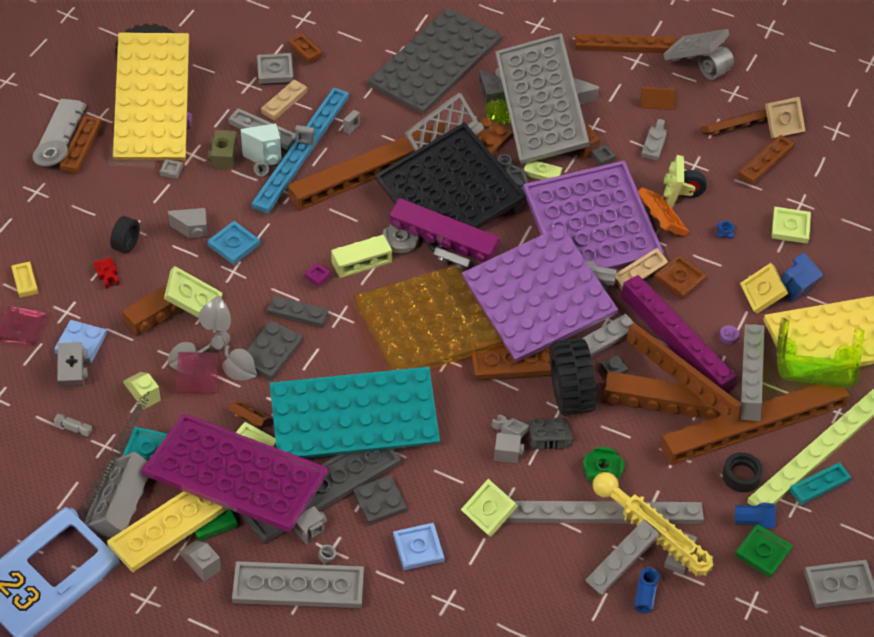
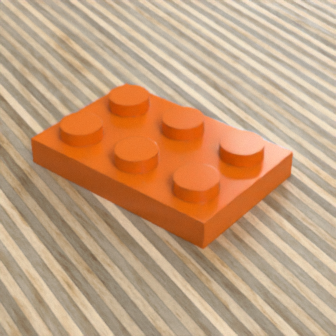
(663, 212)

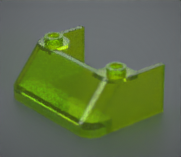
(840, 371)

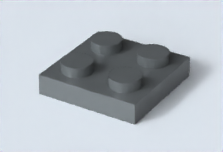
(379, 500)

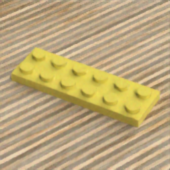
(162, 529)

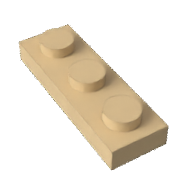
(284, 100)
(643, 267)

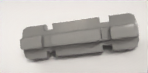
(73, 425)

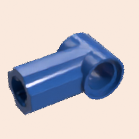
(762, 514)
(646, 591)

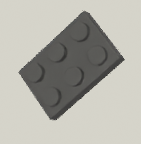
(273, 349)

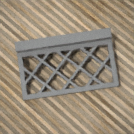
(474, 125)

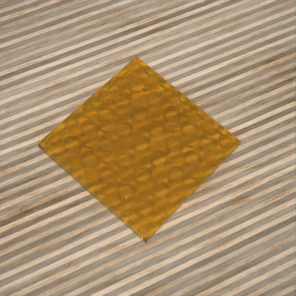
(427, 320)

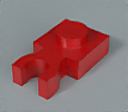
(106, 270)

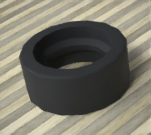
(125, 234)
(747, 460)

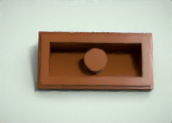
(658, 98)

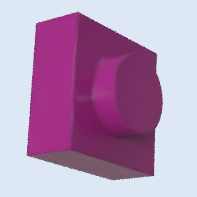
(317, 274)

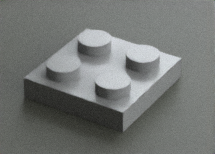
(275, 68)

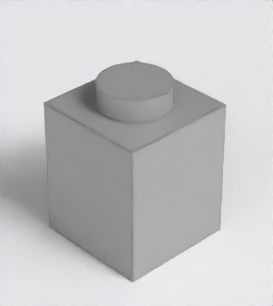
(508, 448)

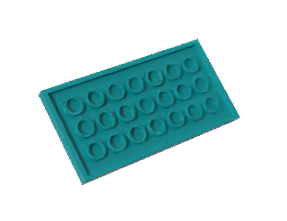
(354, 413)

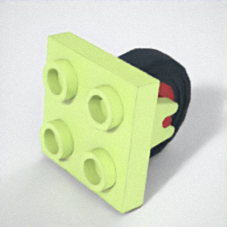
(683, 182)

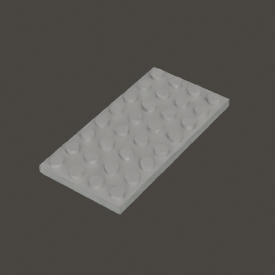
(542, 99)

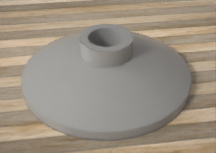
(50, 153)

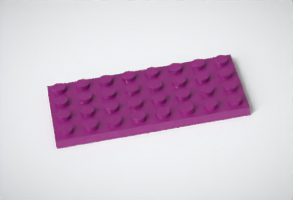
(236, 472)

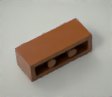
(149, 312)

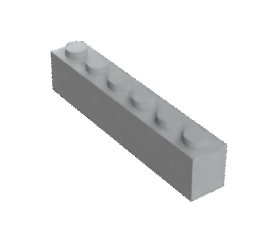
(752, 373)

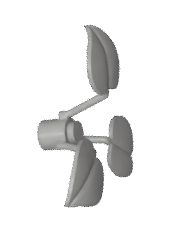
(217, 316)

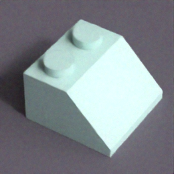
(261, 144)

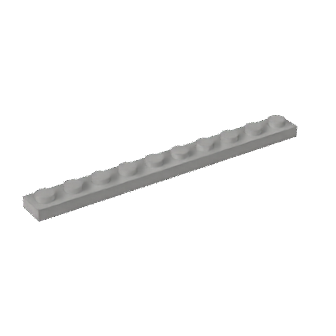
(599, 512)

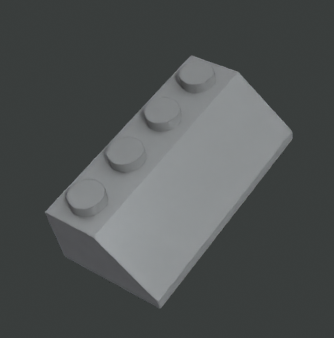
(117, 496)

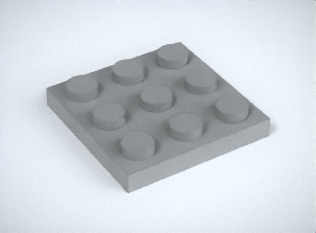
(696, 44)

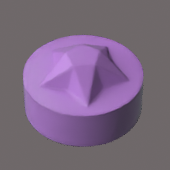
(729, 334)

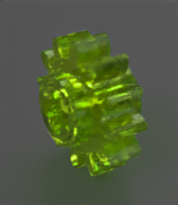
(498, 111)

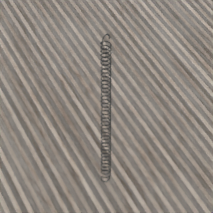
(114, 456)

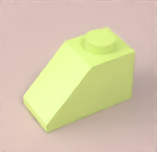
(139, 387)

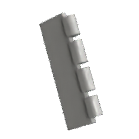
(64, 121)

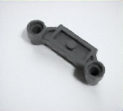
(517, 175)

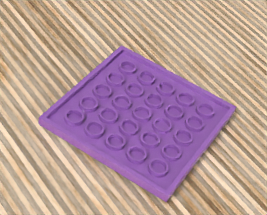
(598, 213)
(539, 293)

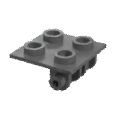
(549, 430)

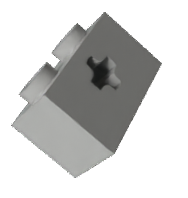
(67, 355)

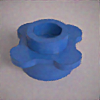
(725, 229)

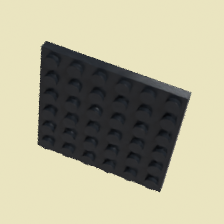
(454, 179)

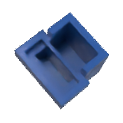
(801, 277)

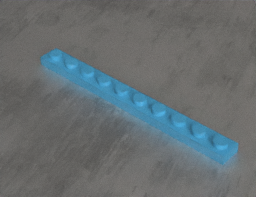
(299, 152)

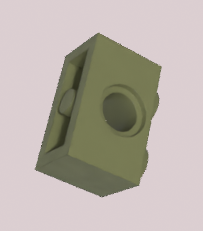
(223, 149)

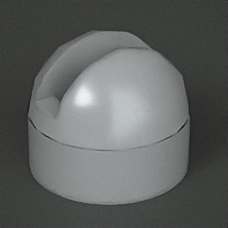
(264, 166)
(326, 554)

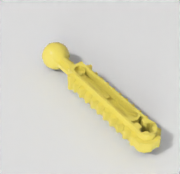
(670, 538)

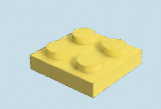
(764, 288)

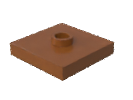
(680, 277)

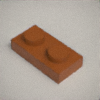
(305, 48)
(244, 411)

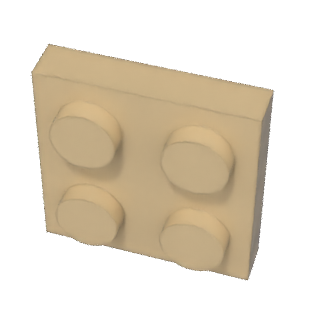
(785, 117)

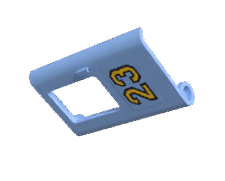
(27, 598)

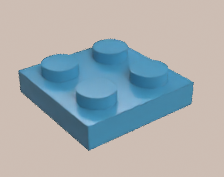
(233, 242)

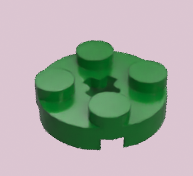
(597, 457)

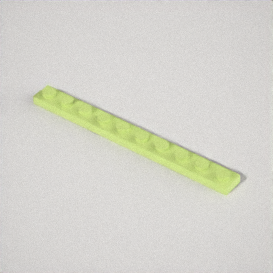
(815, 453)

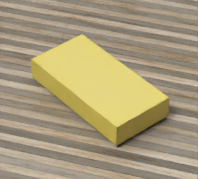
(24, 279)

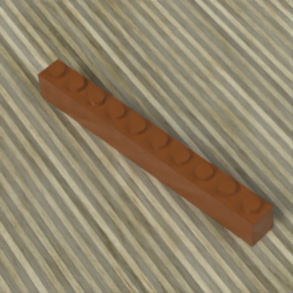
(354, 171)
(775, 414)

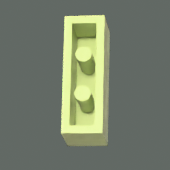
(361, 256)

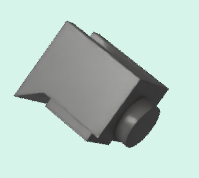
(310, 524)

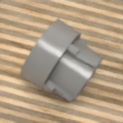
(717, 63)

